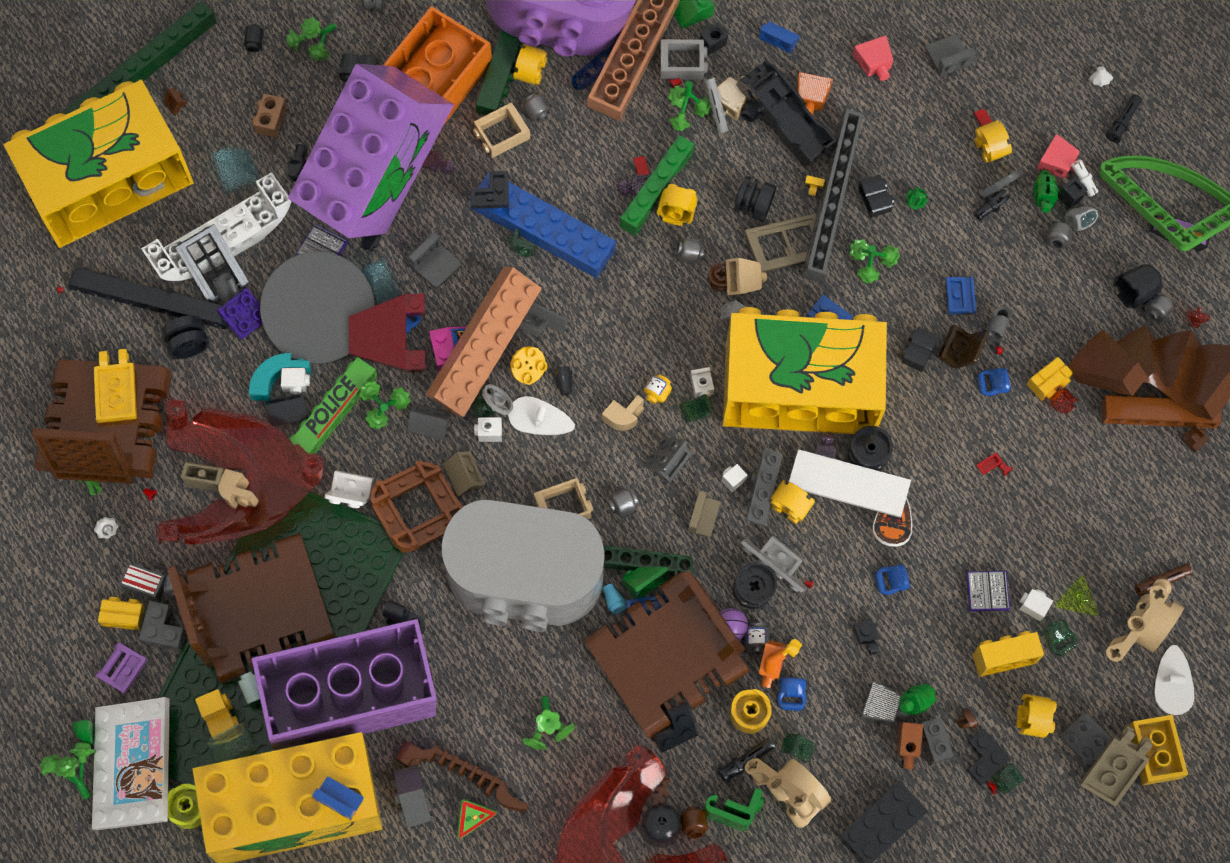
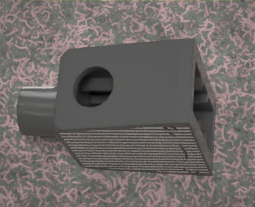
(882, 705)

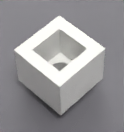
(734, 477)

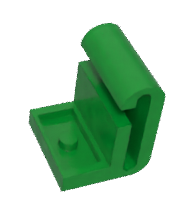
(733, 813)

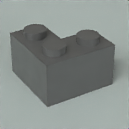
(158, 632)
(411, 796)

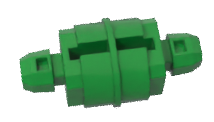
(1045, 191)
(917, 699)

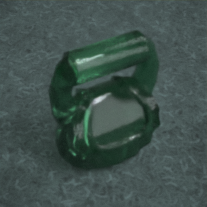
(481, 408)
(1058, 632)

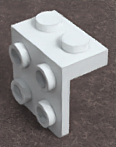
(350, 489)

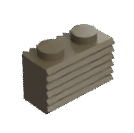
(202, 476)

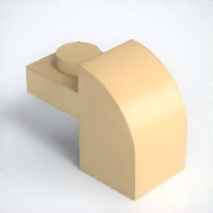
(621, 418)
(233, 489)

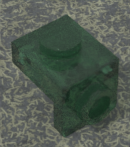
(521, 247)
(696, 409)
(798, 747)
(1007, 779)

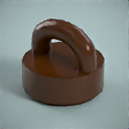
(970, 720)

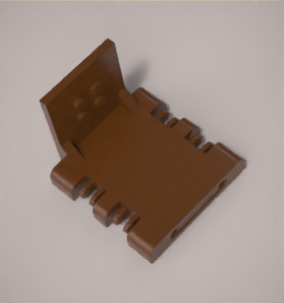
(93, 451)
(251, 607)
(668, 652)

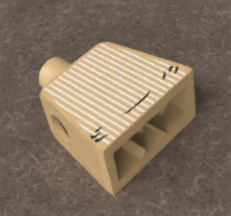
(731, 97)

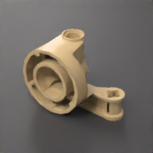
(1151, 622)
(793, 786)

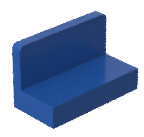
(778, 36)
(338, 798)

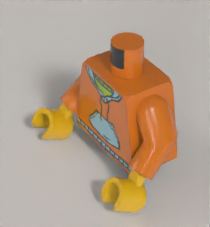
(773, 659)

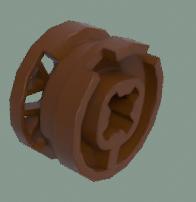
(718, 276)

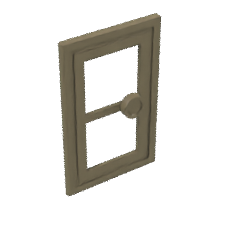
(791, 257)

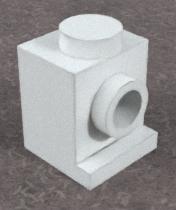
(702, 375)

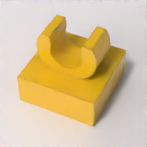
(814, 183)

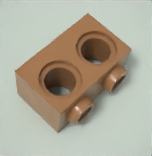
(274, 116)

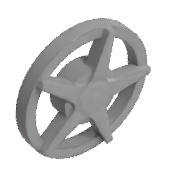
(497, 399)

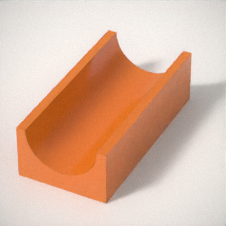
(443, 57)

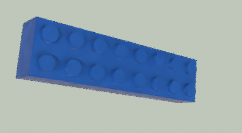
(552, 230)

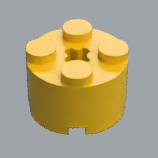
(529, 64)
(993, 141)
(677, 205)
(791, 501)
(745, 701)
(1036, 716)

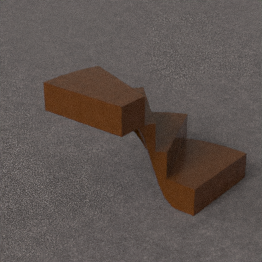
(1175, 364)

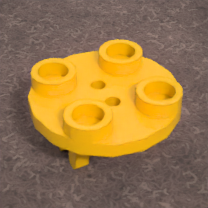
(534, 359)

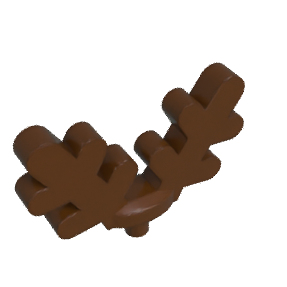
(661, 791)

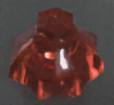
(1197, 317)

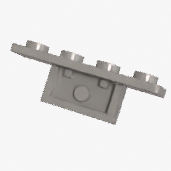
(779, 558)

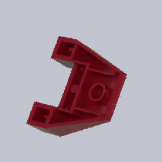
(381, 333)

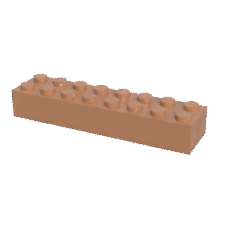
(631, 56)
(483, 341)

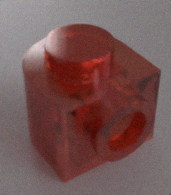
(1063, 401)

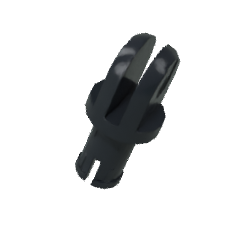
(297, 162)
(991, 205)

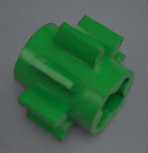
(916, 198)

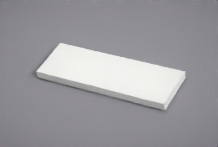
(850, 483)

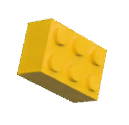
(1008, 653)
(1166, 754)

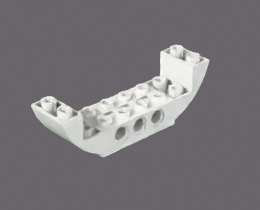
(239, 227)

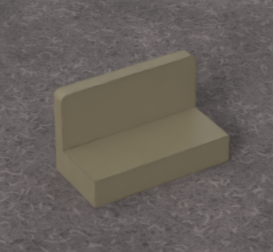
(463, 473)
(704, 515)

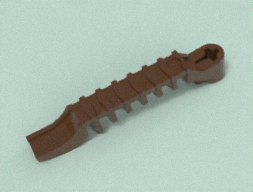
(410, 755)

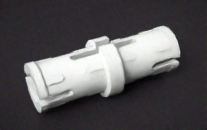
(1084, 177)

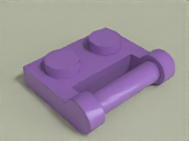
(125, 672)

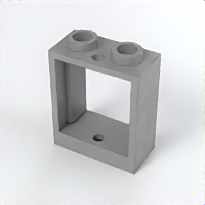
(683, 73)

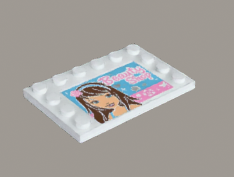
(131, 764)

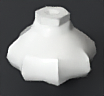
(1101, 77)
(106, 527)

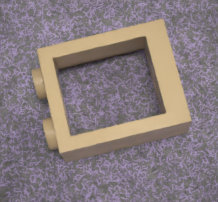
(489, 120)
(541, 496)

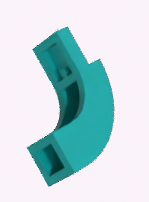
(270, 371)

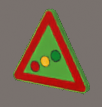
(472, 816)

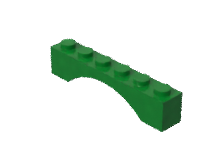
(643, 203)

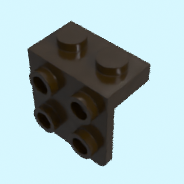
(962, 348)

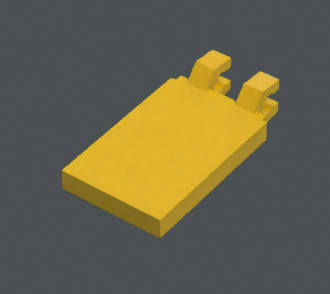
(115, 389)

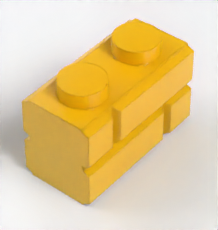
(1049, 379)
(121, 614)

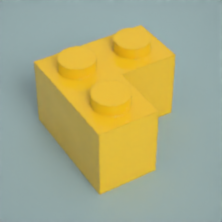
(216, 712)

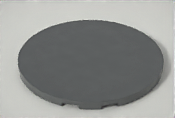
(310, 305)

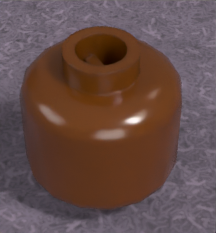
(694, 822)

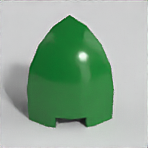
(84, 731)

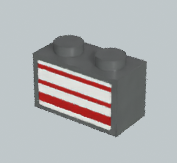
(143, 581)

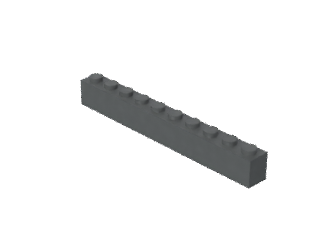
(832, 196)

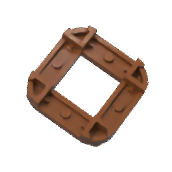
(403, 482)

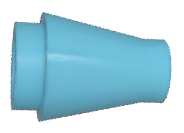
(614, 600)

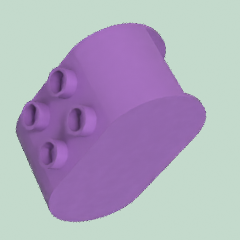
(565, 25)

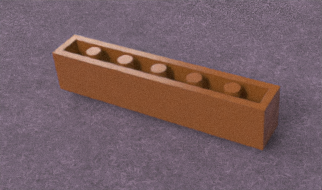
(1151, 411)

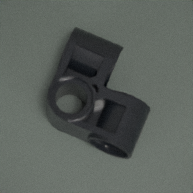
(397, 613)

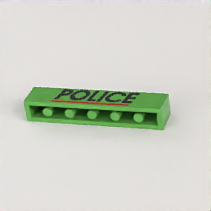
(334, 407)

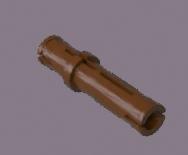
(1182, 571)

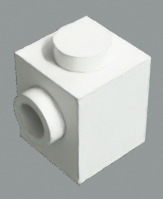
(294, 380)
(489, 429)
(1035, 604)

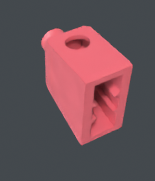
(874, 57)
(1059, 157)

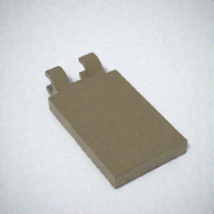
(1117, 767)

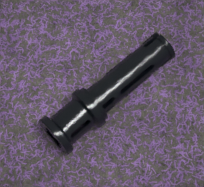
(1120, 124)
(737, 765)

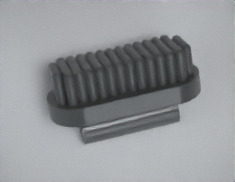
(226, 287)

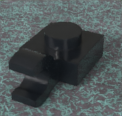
(867, 634)

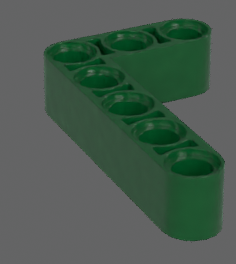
(637, 555)

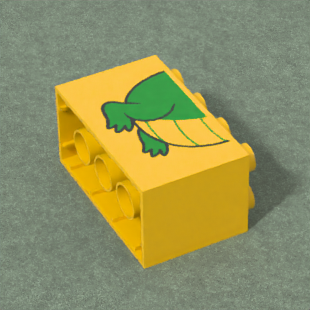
(88, 160)
(804, 371)
(267, 802)

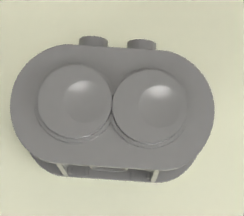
(523, 563)

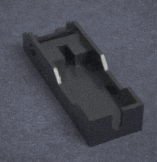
(786, 117)

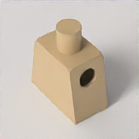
(743, 276)

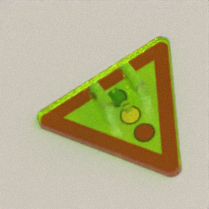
(1078, 598)

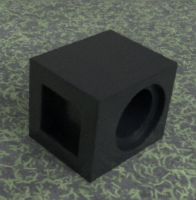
(714, 32)
(1072, 192)

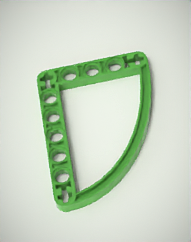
(1183, 238)

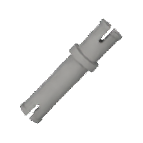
(715, 101)

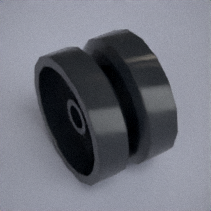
(185, 337)
(870, 439)

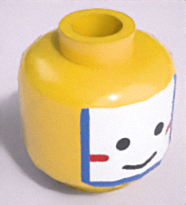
(657, 389)

